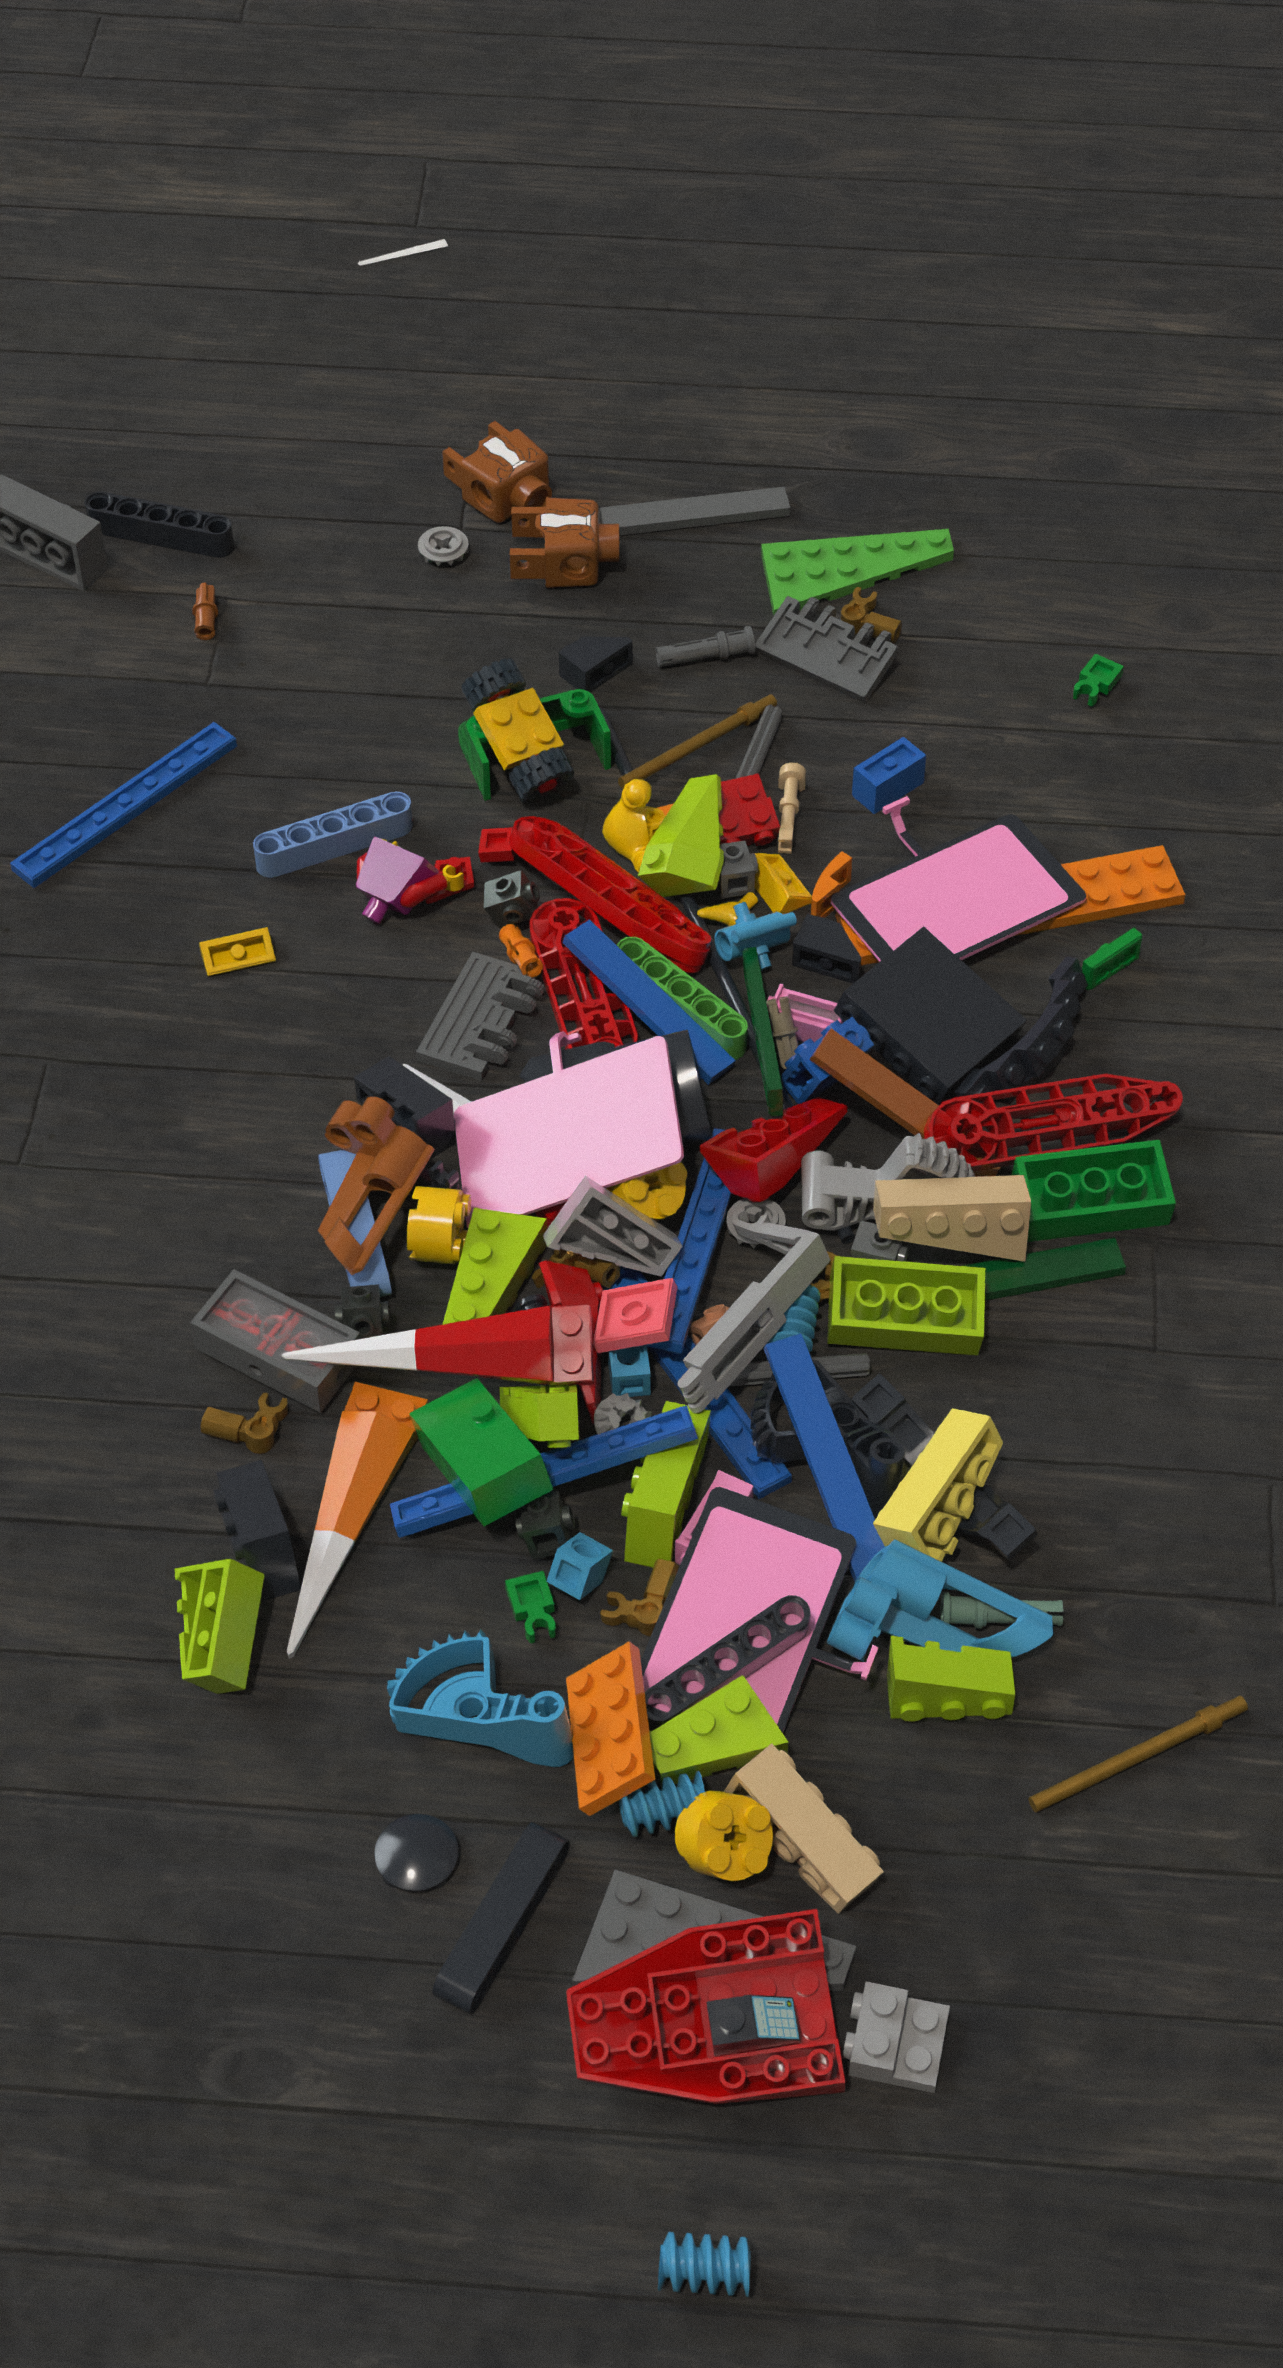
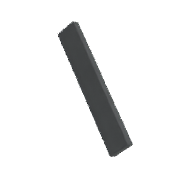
(697, 511)

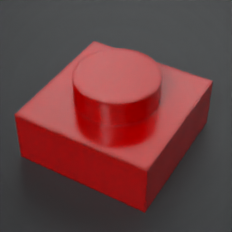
(495, 845)

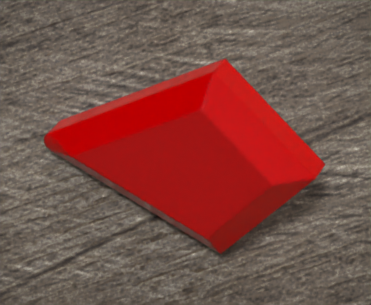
(461, 865)

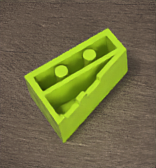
(543, 1412)
(219, 1623)
(947, 1682)
(715, 1734)

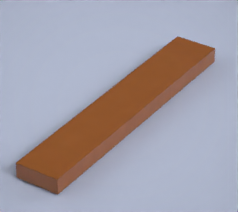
(880, 1087)

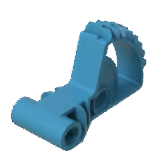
(516, 1725)

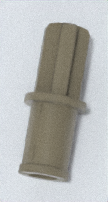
(783, 1029)

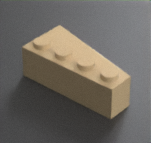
(957, 1213)
(807, 1829)

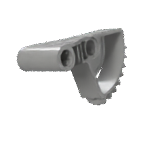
(845, 1195)

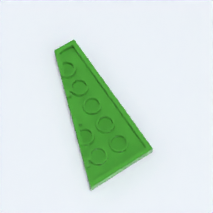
(841, 564)

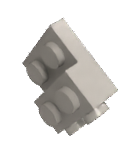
(896, 2038)

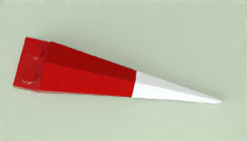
(523, 1346)

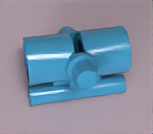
(754, 932)

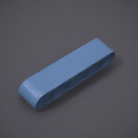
(332, 834)
(333, 1171)

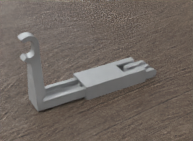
(756, 1313)

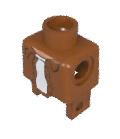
(501, 474)
(572, 543)

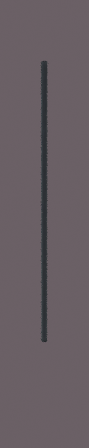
(718, 964)

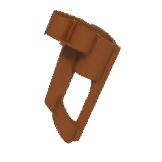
(385, 1160)

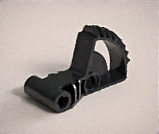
(873, 1449)

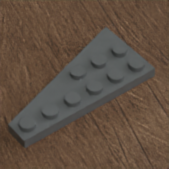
(644, 1913)

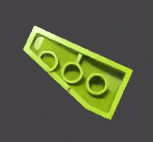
(686, 847)

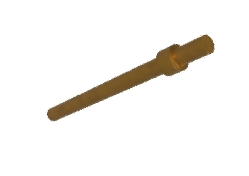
(745, 716)
(1205, 1721)

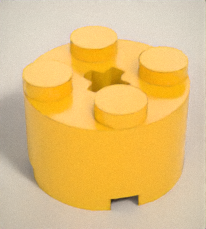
(655, 1193)
(437, 1225)
(724, 1835)

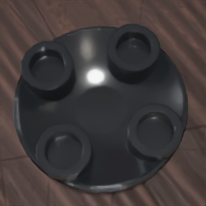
(416, 1853)

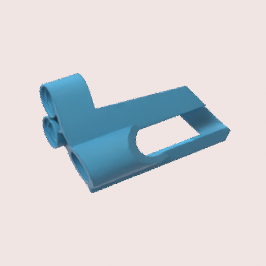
(899, 1594)

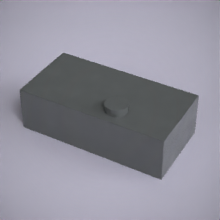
(50, 535)

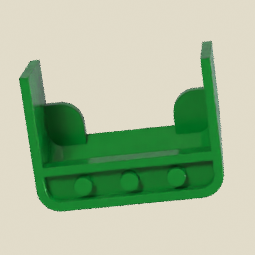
(565, 711)

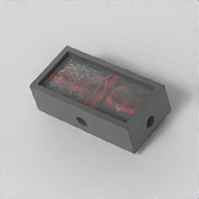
(255, 1325)

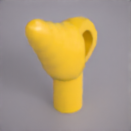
(725, 912)

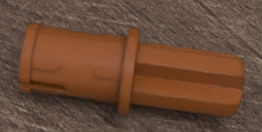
(205, 612)

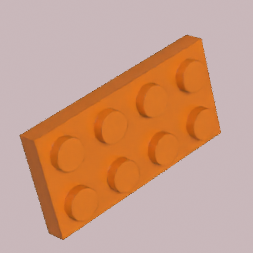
(609, 1729)

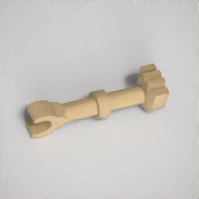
(791, 779)

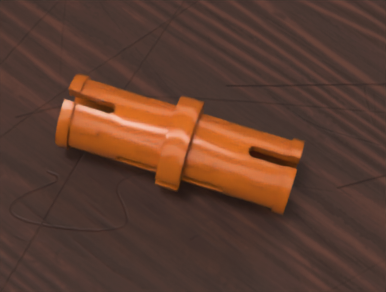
(520, 950)

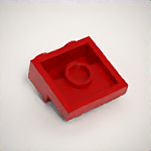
(747, 812)

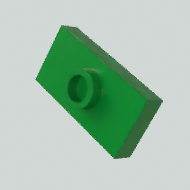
(1112, 958)

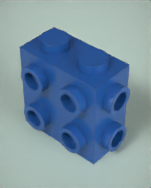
(806, 1079)

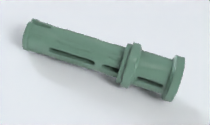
(978, 1613)

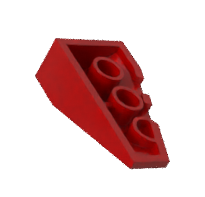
(771, 1152)
(573, 1287)

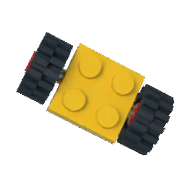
(518, 729)

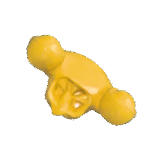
(632, 823)

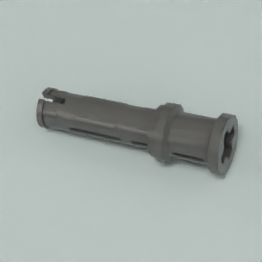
(719, 646)

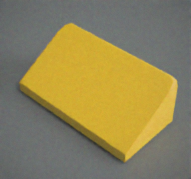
(779, 884)
(237, 951)

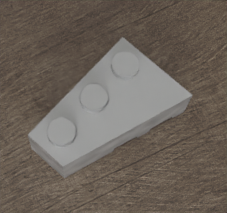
(611, 1230)

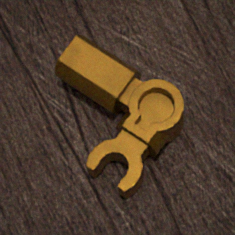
(857, 615)
(598, 1269)
(256, 1432)
(645, 1612)

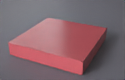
(635, 1315)

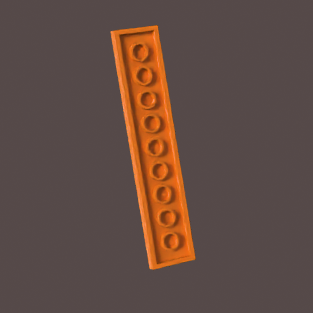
(1113, 888)

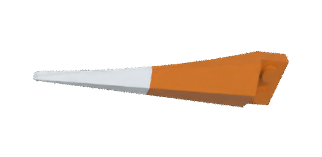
(367, 1453)

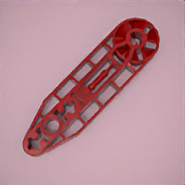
(610, 890)
(592, 1016)
(962, 1118)

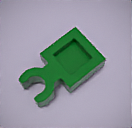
(1097, 676)
(532, 1601)

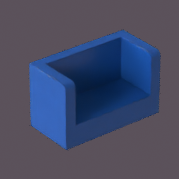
(888, 775)

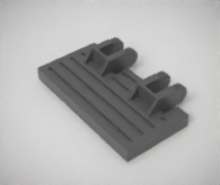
(826, 649)
(479, 1017)

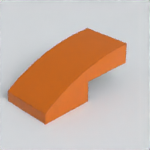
(832, 879)

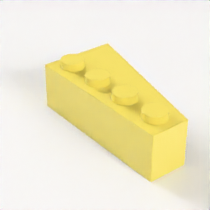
(941, 1485)

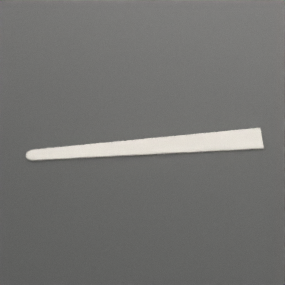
(429, 246)

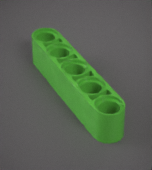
(704, 1007)

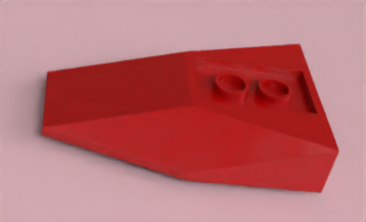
(649, 2021)

